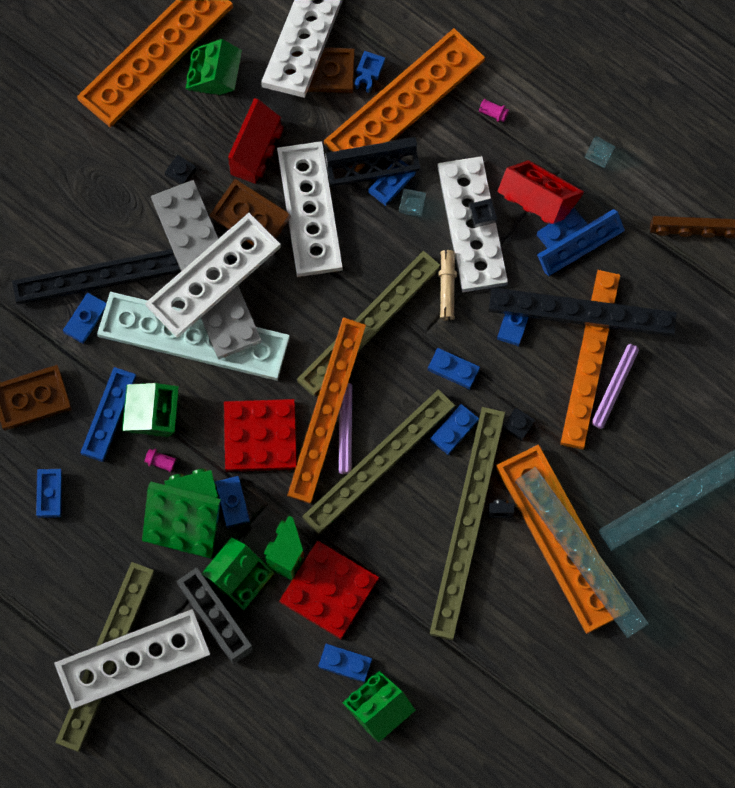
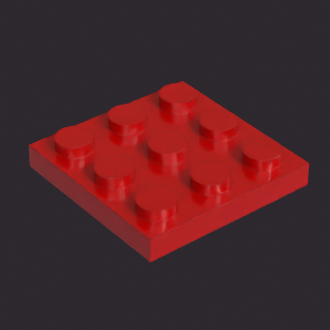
(260, 435)
(329, 590)

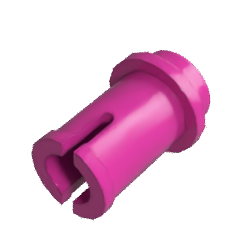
(494, 110)
(160, 460)

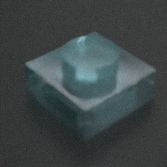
(599, 152)
(412, 202)

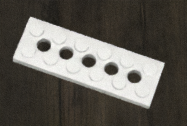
(311, 47)
(322, 217)
(461, 234)
(213, 290)
(127, 675)

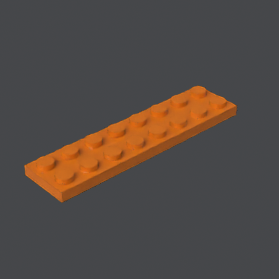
(151, 57)
(409, 95)
(580, 595)

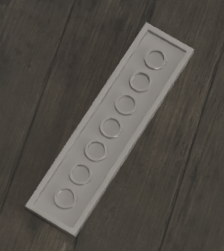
(189, 235)

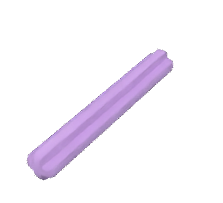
(615, 386)
(345, 432)

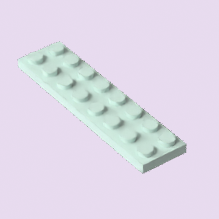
(132, 323)

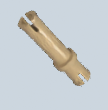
(447, 277)

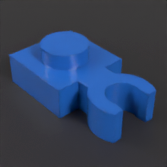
(369, 68)

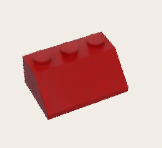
(255, 142)
(539, 191)

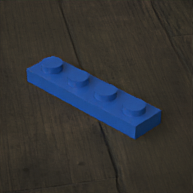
(581, 242)
(107, 415)

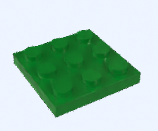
(181, 519)

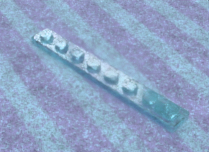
(669, 502)
(581, 552)

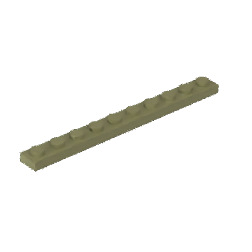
(467, 524)

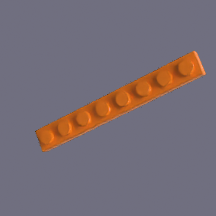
(588, 367)
(326, 410)

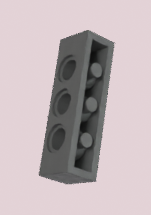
(215, 616)

